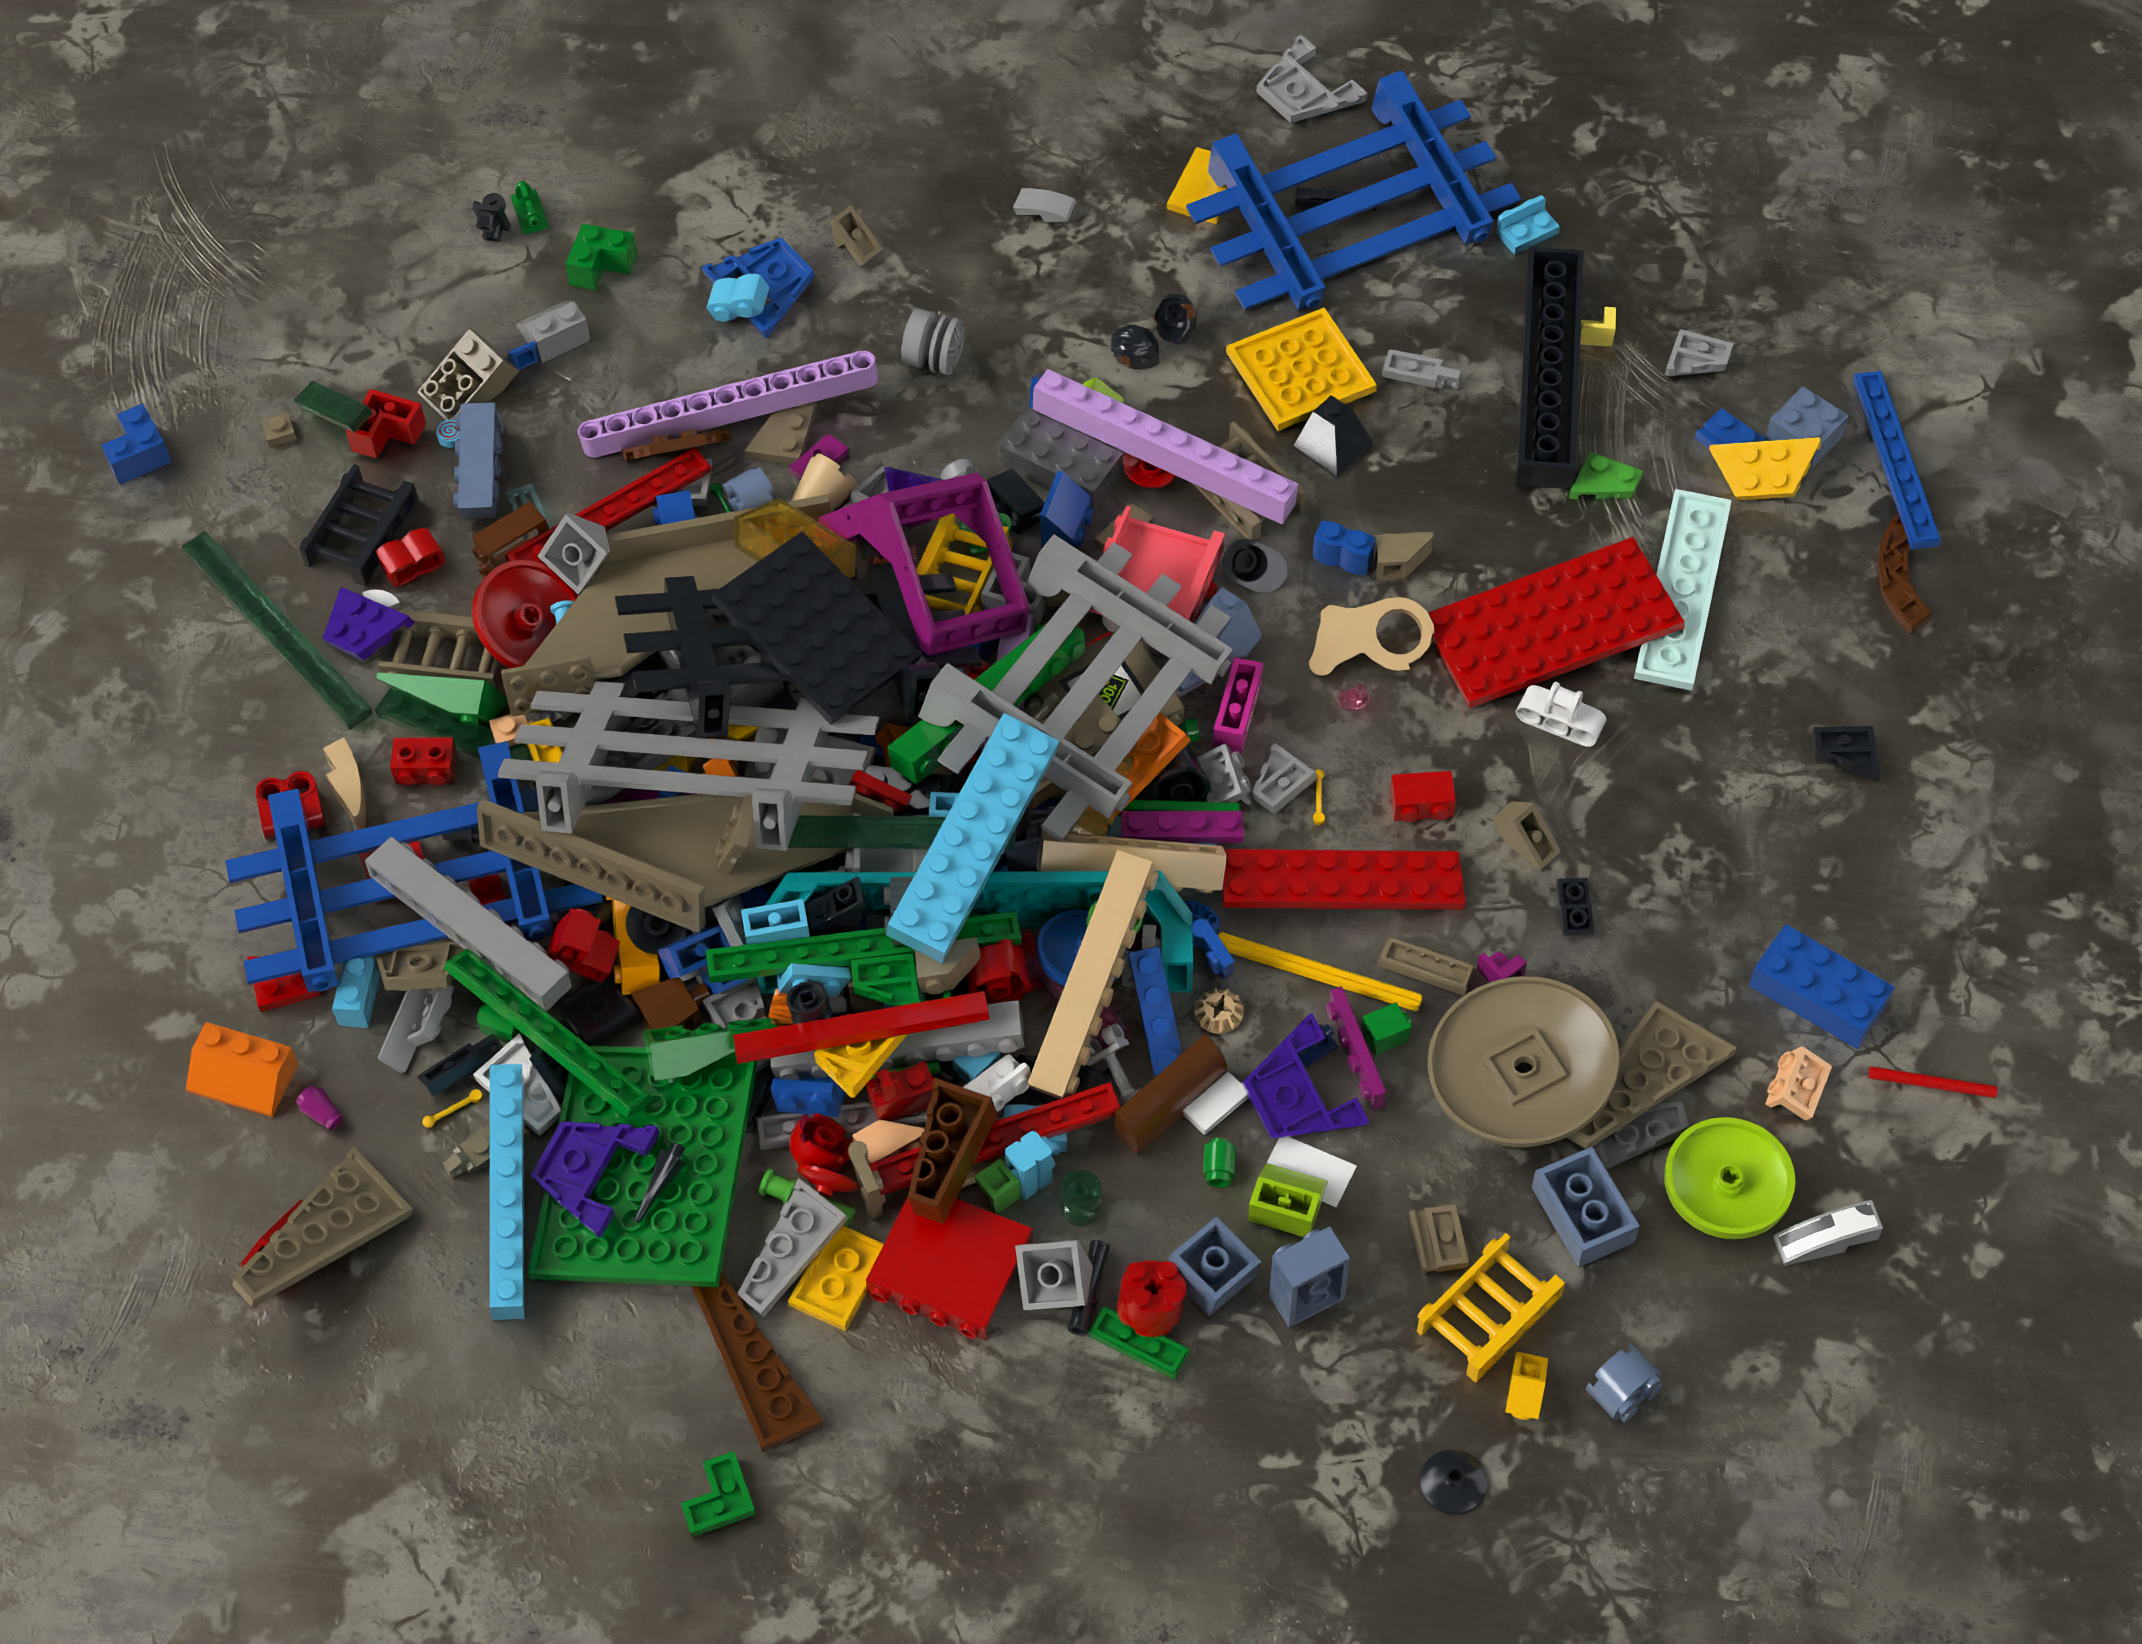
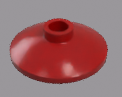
(1137, 472)
(827, 1181)

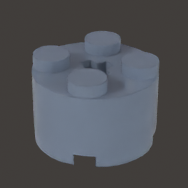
(749, 490)
(1625, 1383)

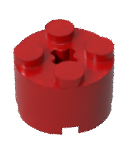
(1000, 973)
(1151, 1297)

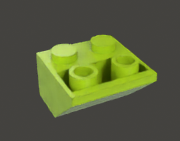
(1286, 1200)

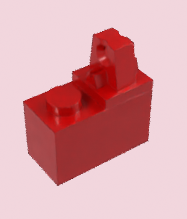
(901, 1092)

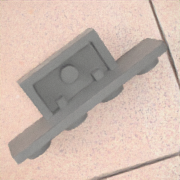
(414, 1025)

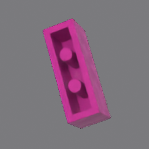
(1238, 704)

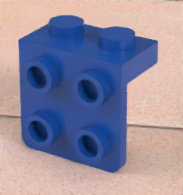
(808, 1096)

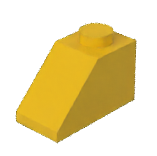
(1527, 1386)

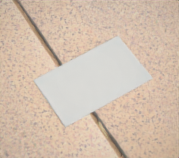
(1314, 1162)

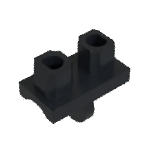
(491, 217)

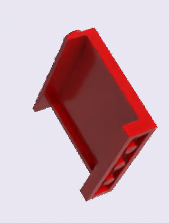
(950, 1268)

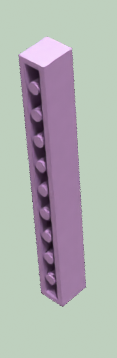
(1165, 446)

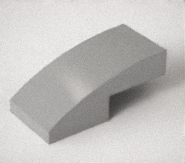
(1047, 204)

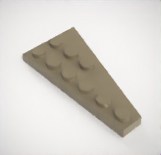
(329, 1223)

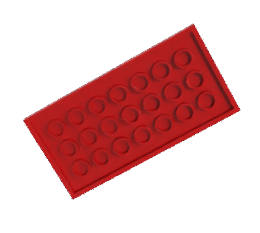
(1553, 622)

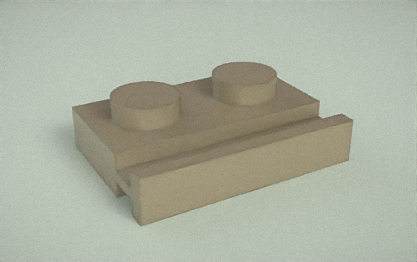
(1439, 1239)

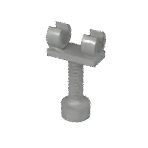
(1114, 1037)

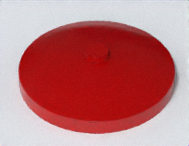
(514, 609)

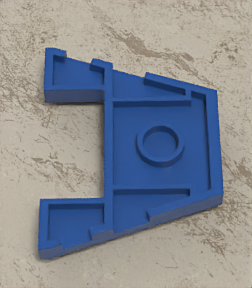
(782, 271)

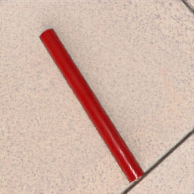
(1932, 1082)

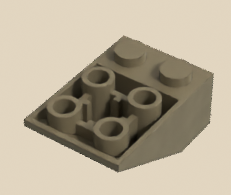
(468, 374)

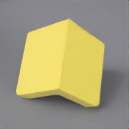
(1599, 332)

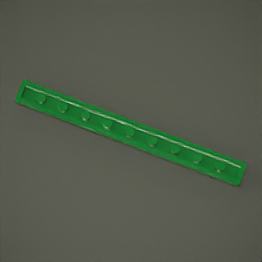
(839, 948)

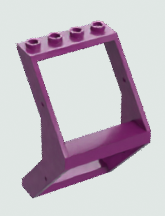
(971, 501)

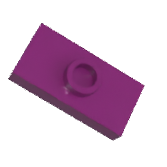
(826, 446)

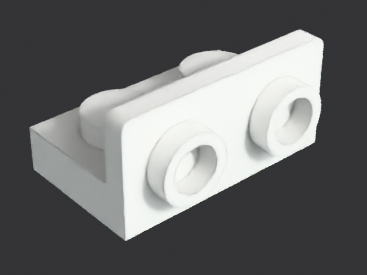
(1002, 1081)

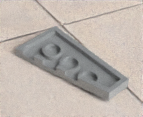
(798, 1237)

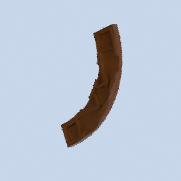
(1894, 578)

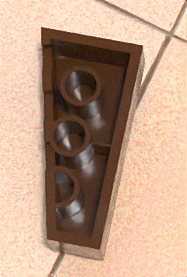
(949, 1146)

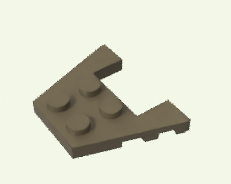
(416, 965)

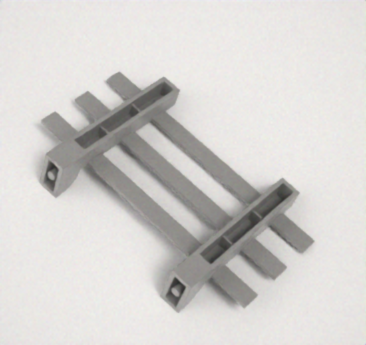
(1140, 617)
(775, 801)

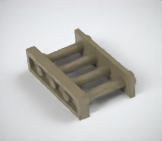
(1244, 519)
(438, 628)

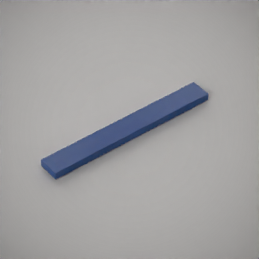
(1896, 460)

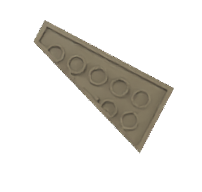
(1654, 1063)

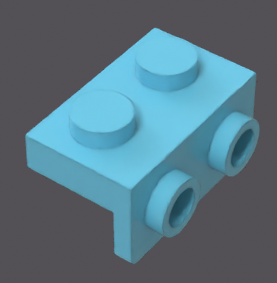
(831, 977)

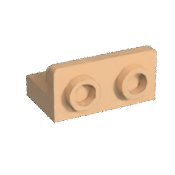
(1799, 1082)

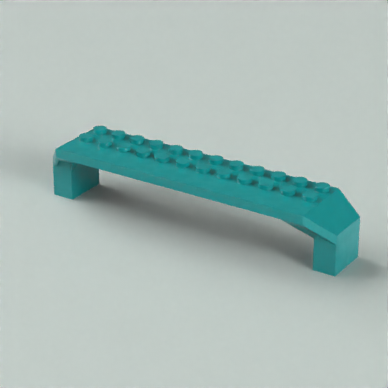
(1033, 897)

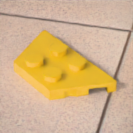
(1765, 467)
(856, 1063)

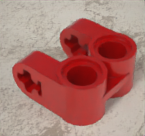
(297, 780)

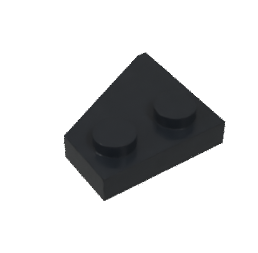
(1848, 748)

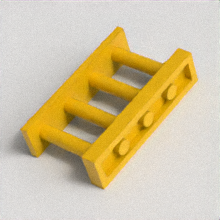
(938, 553)
(1501, 1336)

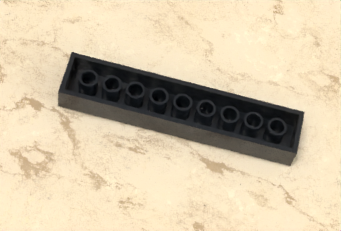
(1550, 368)

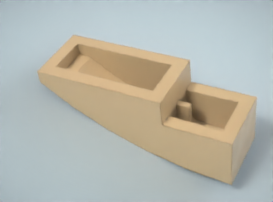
(346, 781)

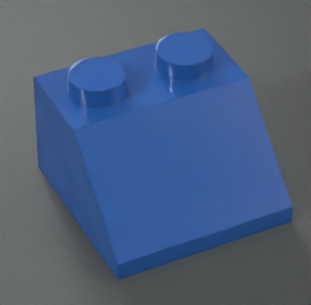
(1066, 512)

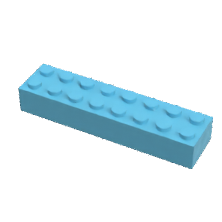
(972, 838)

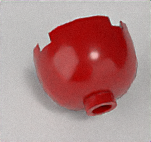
(819, 1143)

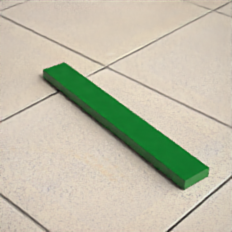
(547, 1033)

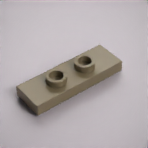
(1426, 965)

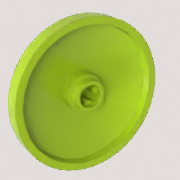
(1729, 1178)

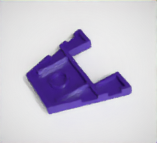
(1287, 1096)
(577, 1160)

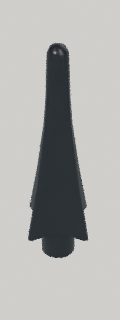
(666, 1169)

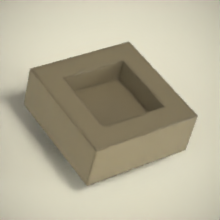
(278, 429)

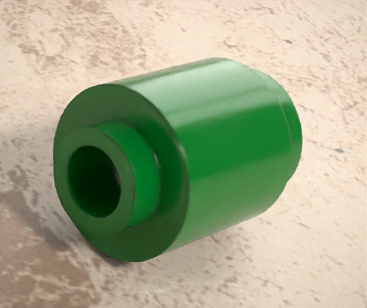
(1219, 1163)

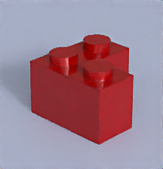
(391, 418)
(583, 946)

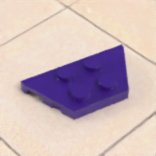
(361, 624)

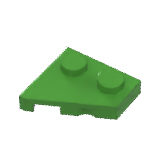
(1606, 479)

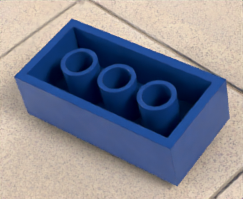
(1821, 986)

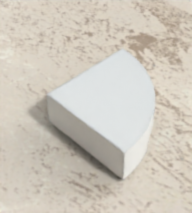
(383, 597)

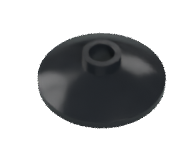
(645, 937)
(1450, 1495)

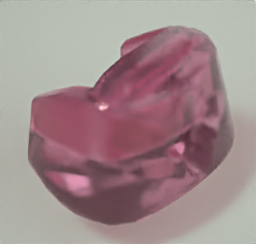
(1353, 697)

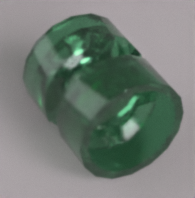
(1080, 1197)

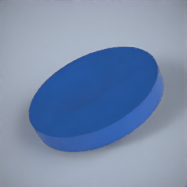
(1060, 943)

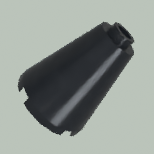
(1182, 779)

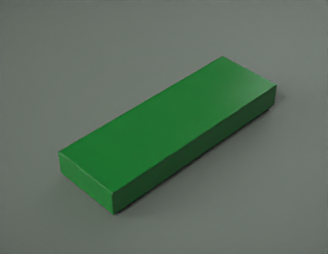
(1155, 1352)

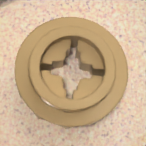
(1224, 1021)

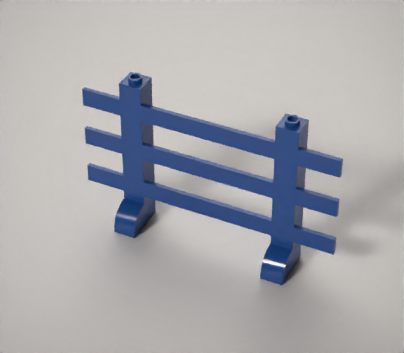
(1277, 236)
(308, 904)

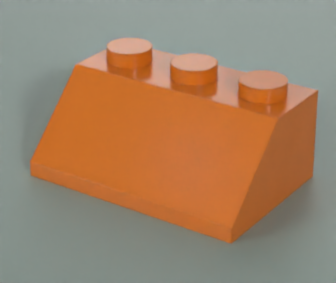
(240, 1069)

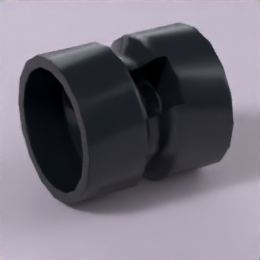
(809, 1002)

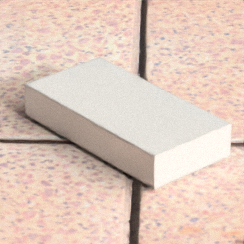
(1216, 1103)

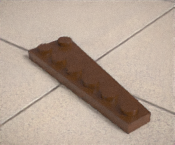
(762, 1382)

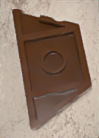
(664, 444)

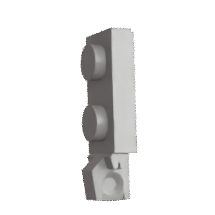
(1420, 370)

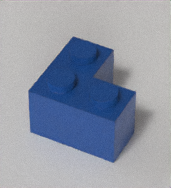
(139, 448)
(690, 954)

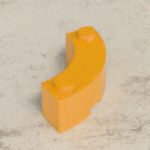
(634, 967)

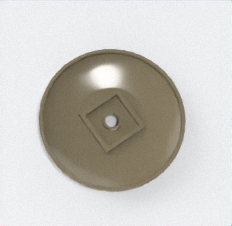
(1517, 1023)

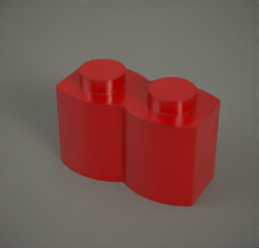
(410, 557)

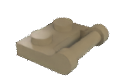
(869, 1182)

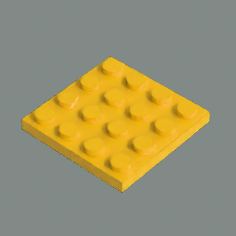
(1299, 367)

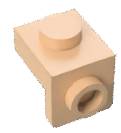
(506, 727)

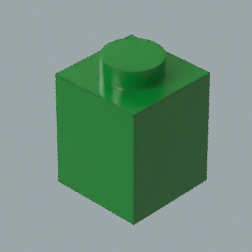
(1386, 1028)

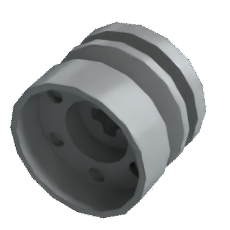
(932, 341)

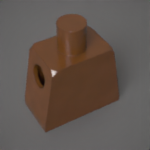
(670, 1004)

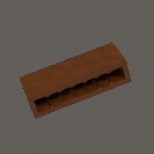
(1168, 1094)

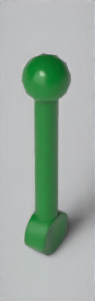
(716, 489)

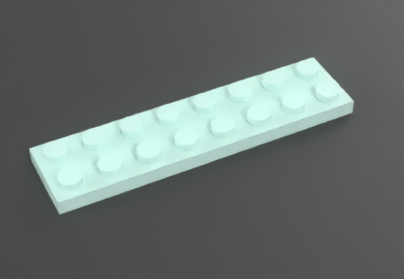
(1688, 575)

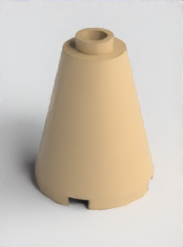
(824, 478)

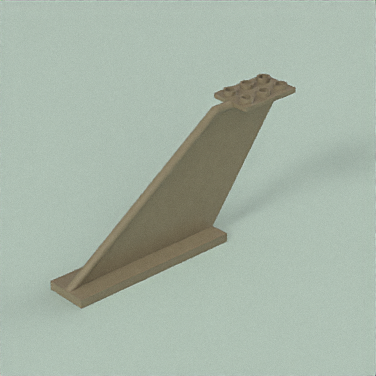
(589, 637)
(656, 850)

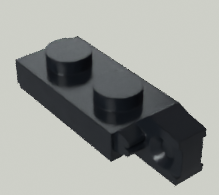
(458, 1065)

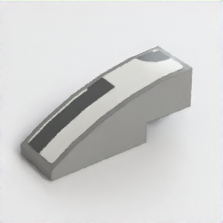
(1829, 1233)

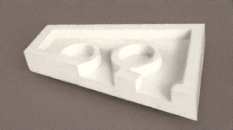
(539, 1103)

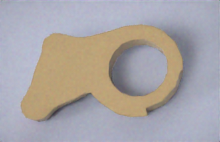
(1353, 631)

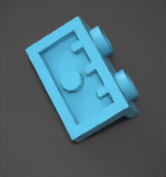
(1526, 225)

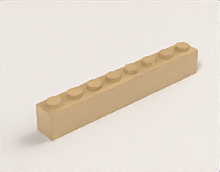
(1092, 976)

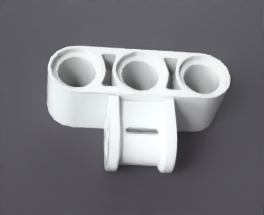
(1561, 714)

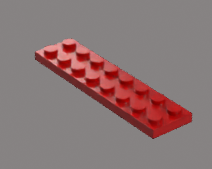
(1342, 879)

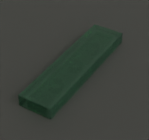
(333, 406)

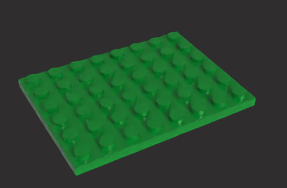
(688, 1224)

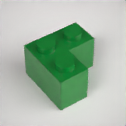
(599, 250)

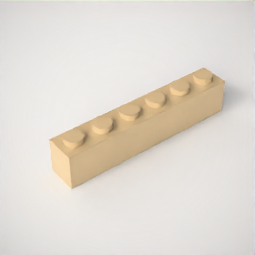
(1181, 863)

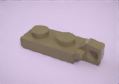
(472, 1154)

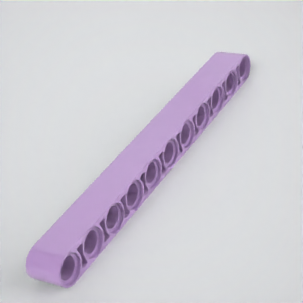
(729, 403)

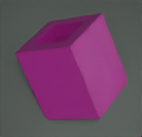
(1500, 967)

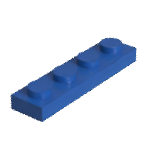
(1155, 1007)

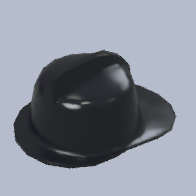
(1254, 566)

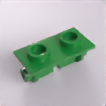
(528, 209)

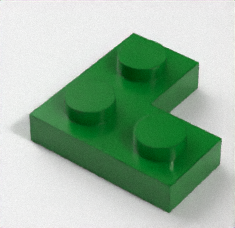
(726, 1502)

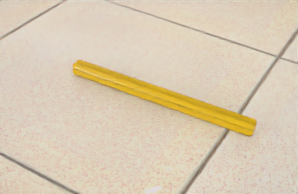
(1321, 972)

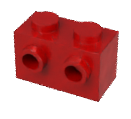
(423, 761)

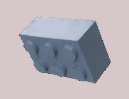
(1585, 1206)
(1309, 1276)

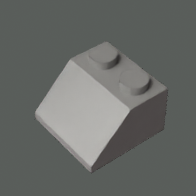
(556, 330)

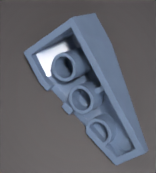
(1239, 633)

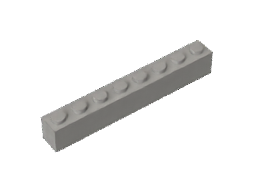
(468, 922)
(1001, 1033)

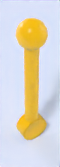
(1319, 817)
(475, 1097)

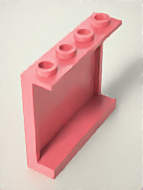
(1176, 554)

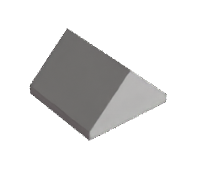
(576, 551)
(1053, 1274)

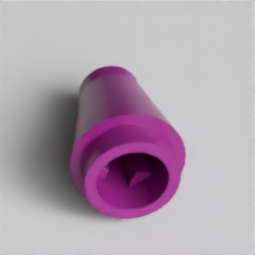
(319, 1107)

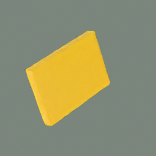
(1194, 184)
(836, 1278)

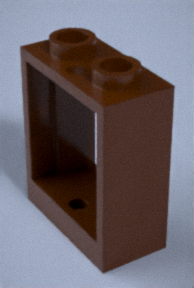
(504, 532)

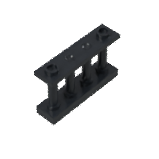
(386, 530)

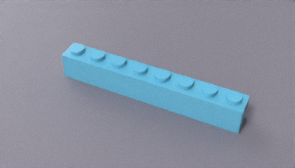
(507, 1192)

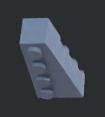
(478, 462)

